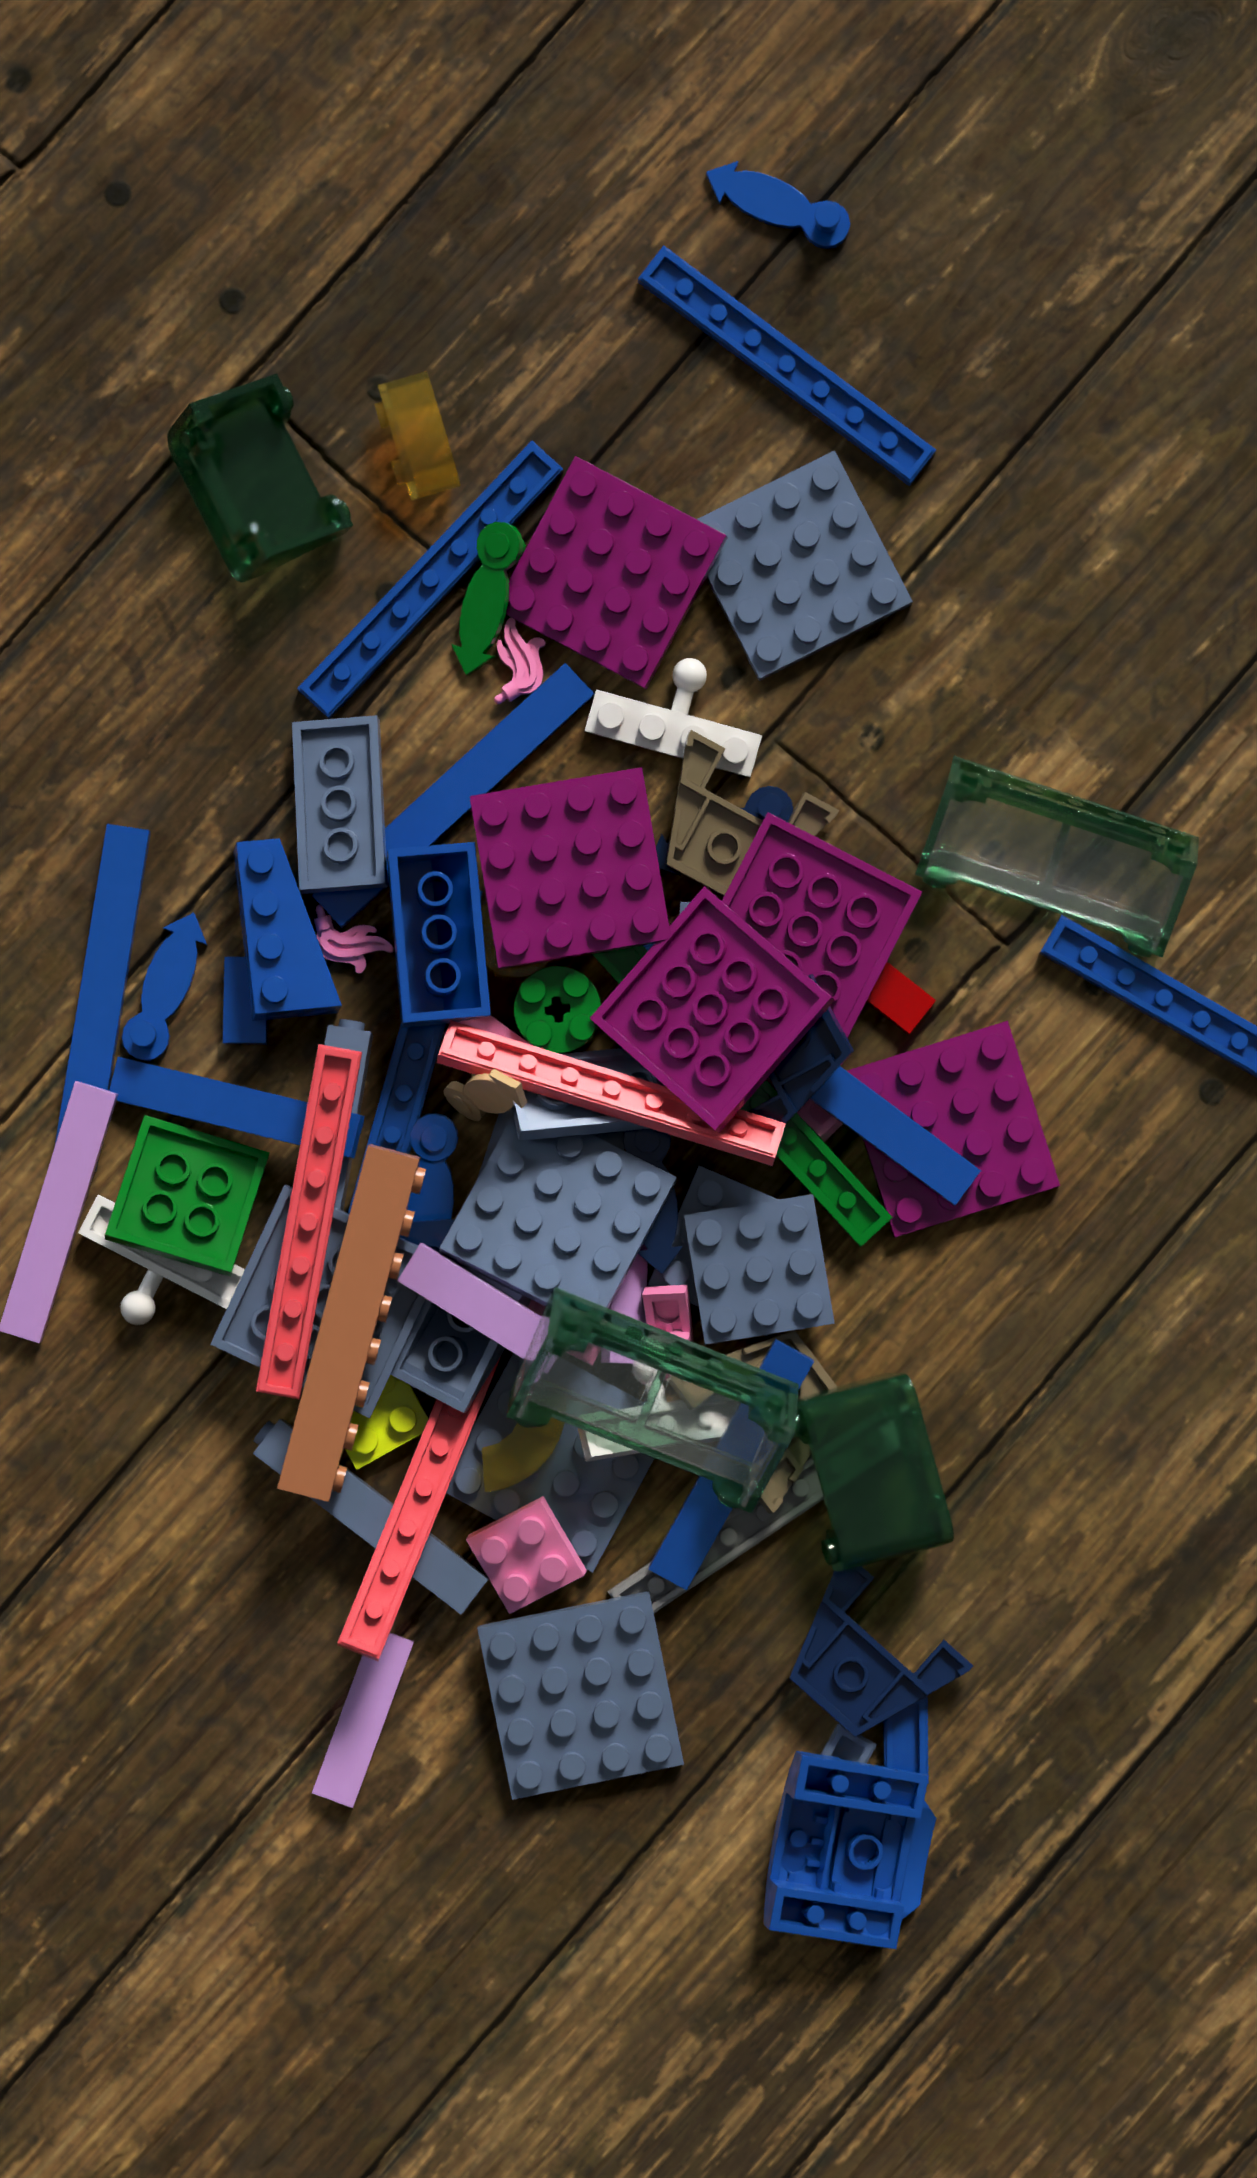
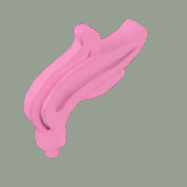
(522, 660)
(348, 945)

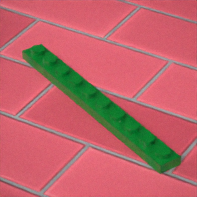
(799, 1146)

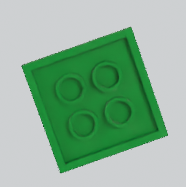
(187, 1196)

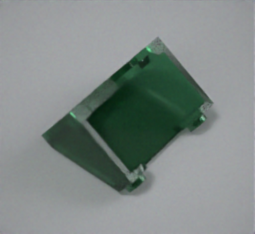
(253, 479)
(874, 1471)

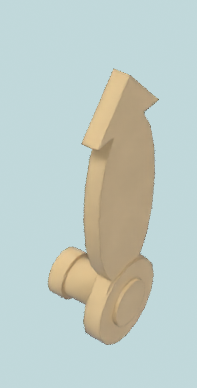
(485, 1094)

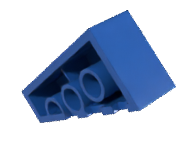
(279, 942)

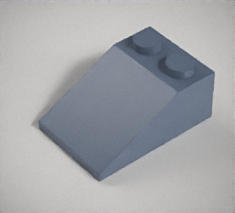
(448, 1355)

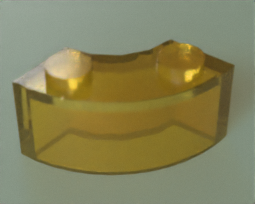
(418, 435)
(519, 1454)

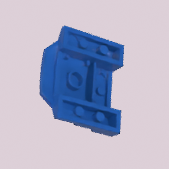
(848, 1850)

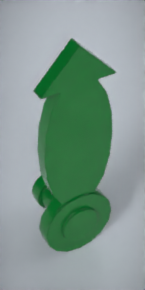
(487, 594)

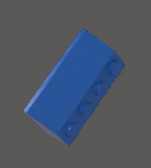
(438, 934)

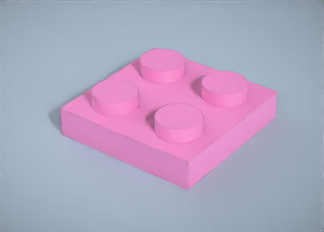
(526, 1555)

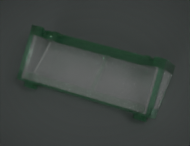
(1059, 854)
(656, 1396)

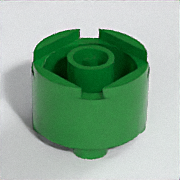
(536, 998)

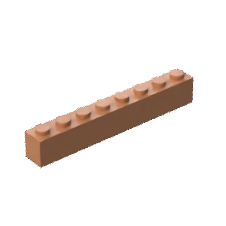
(349, 1323)

